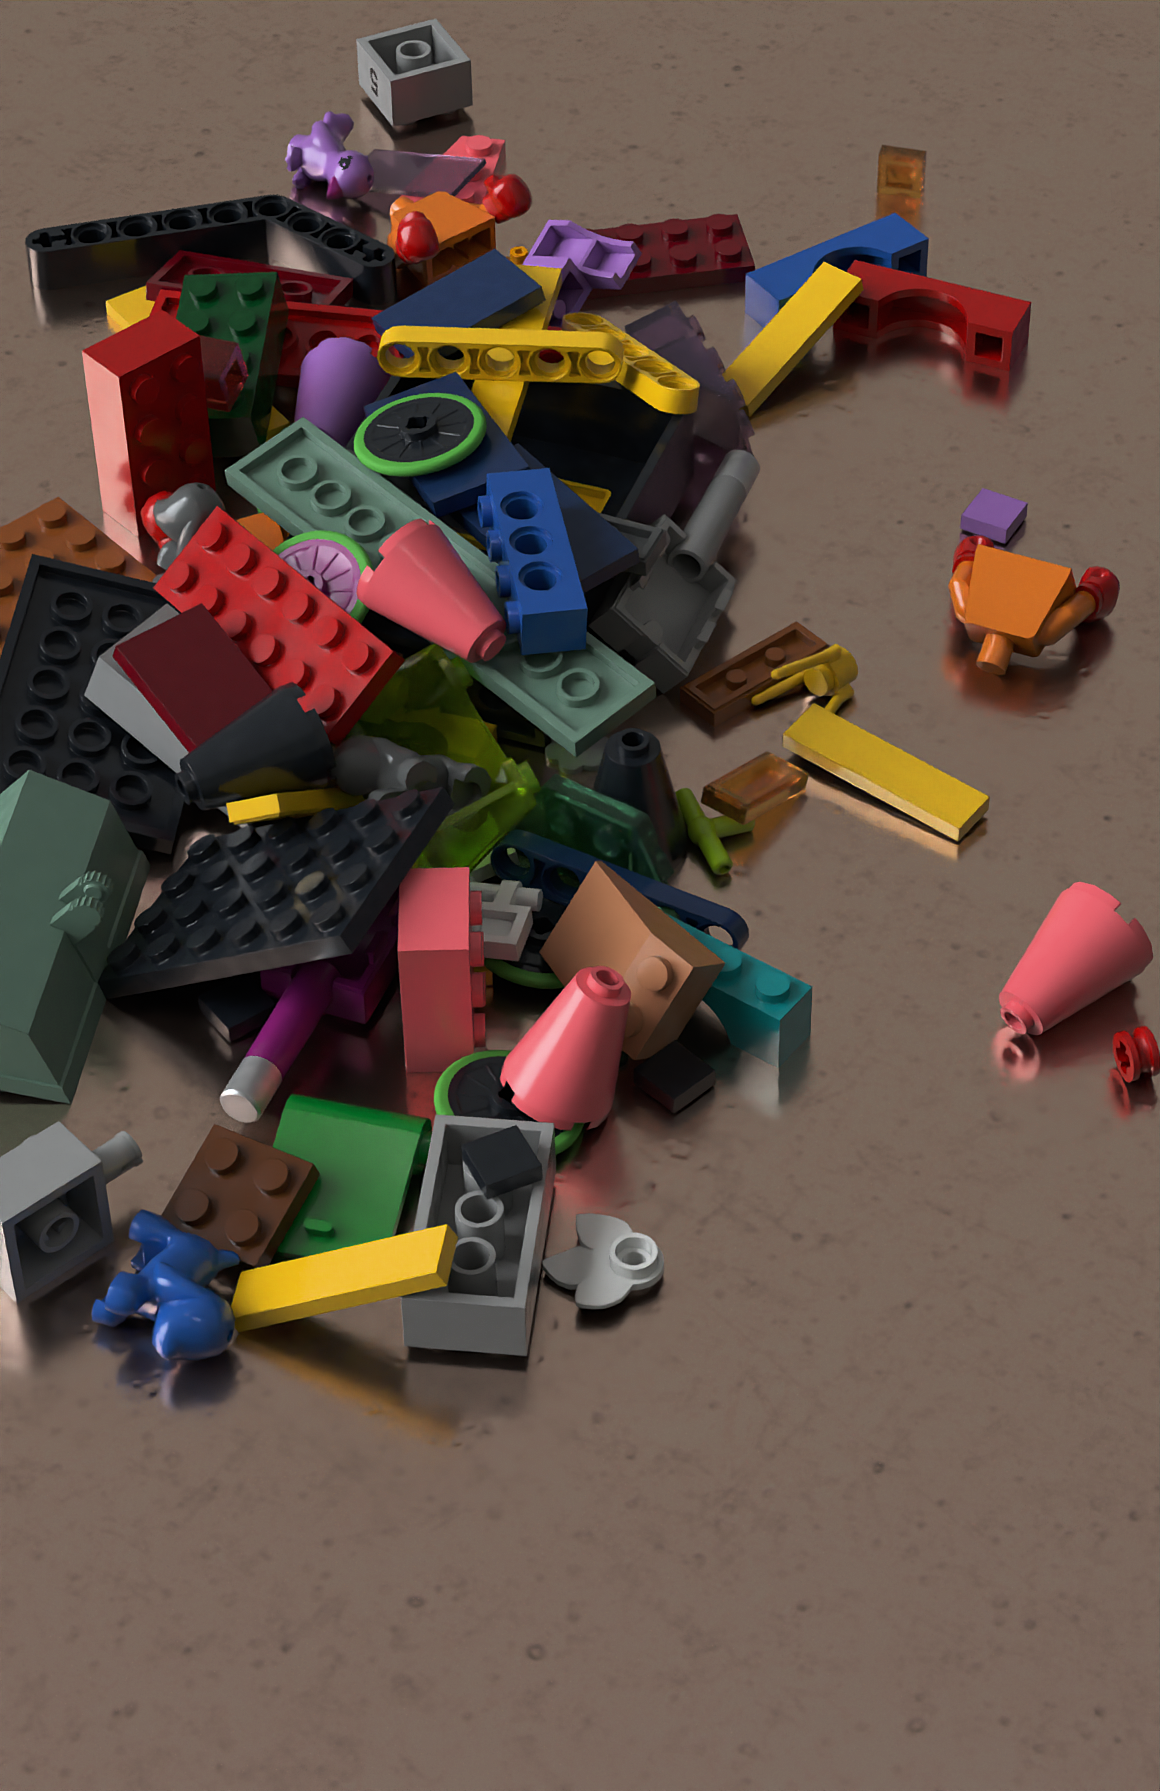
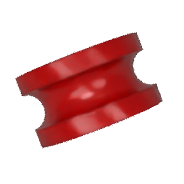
(1136, 1053)

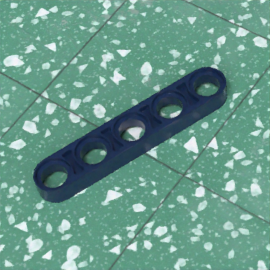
(548, 855)

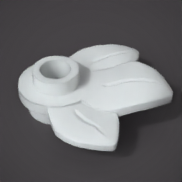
(606, 1262)

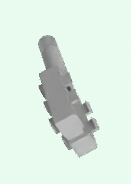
(676, 606)

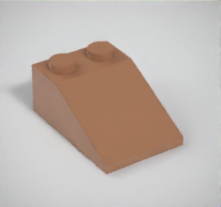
(657, 958)

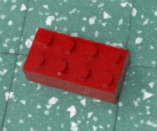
(147, 415)

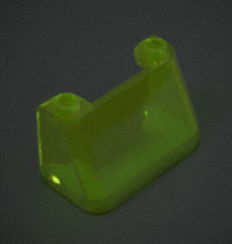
(432, 715)

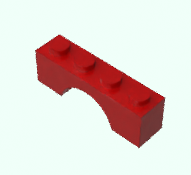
(984, 323)

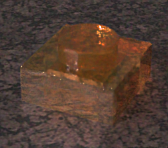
(901, 171)

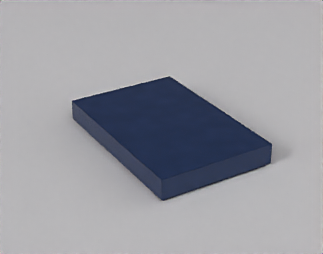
(474, 296)

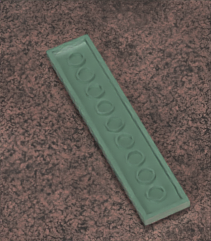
(318, 485)

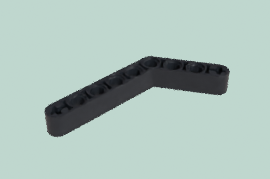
(228, 229)

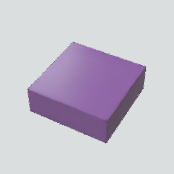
(994, 515)

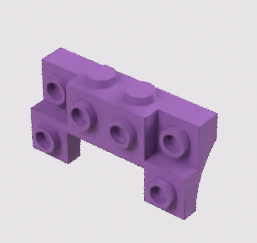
(585, 263)

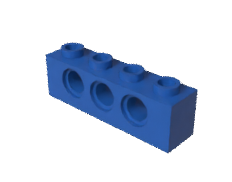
(534, 562)

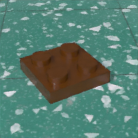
(241, 1195)

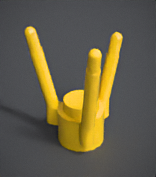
(823, 674)

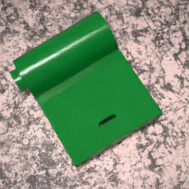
(363, 1170)

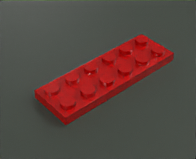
(281, 622)

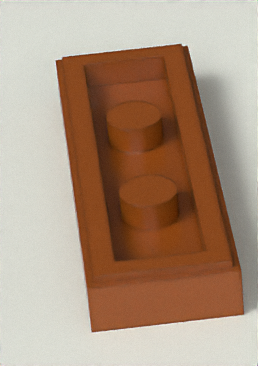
(732, 684)

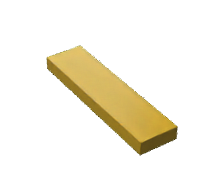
(792, 333)
(886, 772)
(289, 804)
(344, 1278)

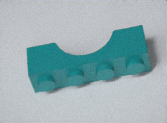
(756, 1003)

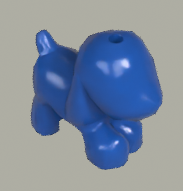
(171, 1290)

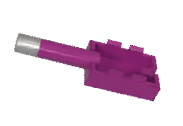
(337, 985)

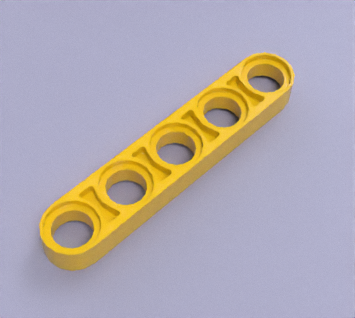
(522, 343)
(642, 369)

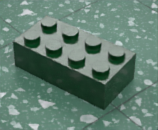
(254, 315)

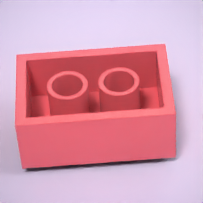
(438, 968)

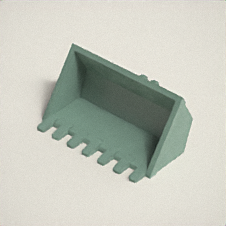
(63, 908)

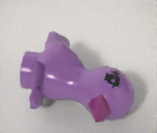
(324, 158)

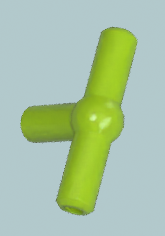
(707, 831)

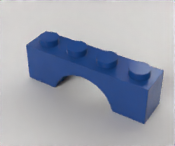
(883, 242)

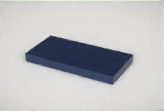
(466, 480)
(595, 544)

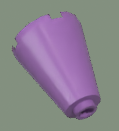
(336, 385)

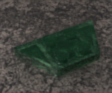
(599, 828)

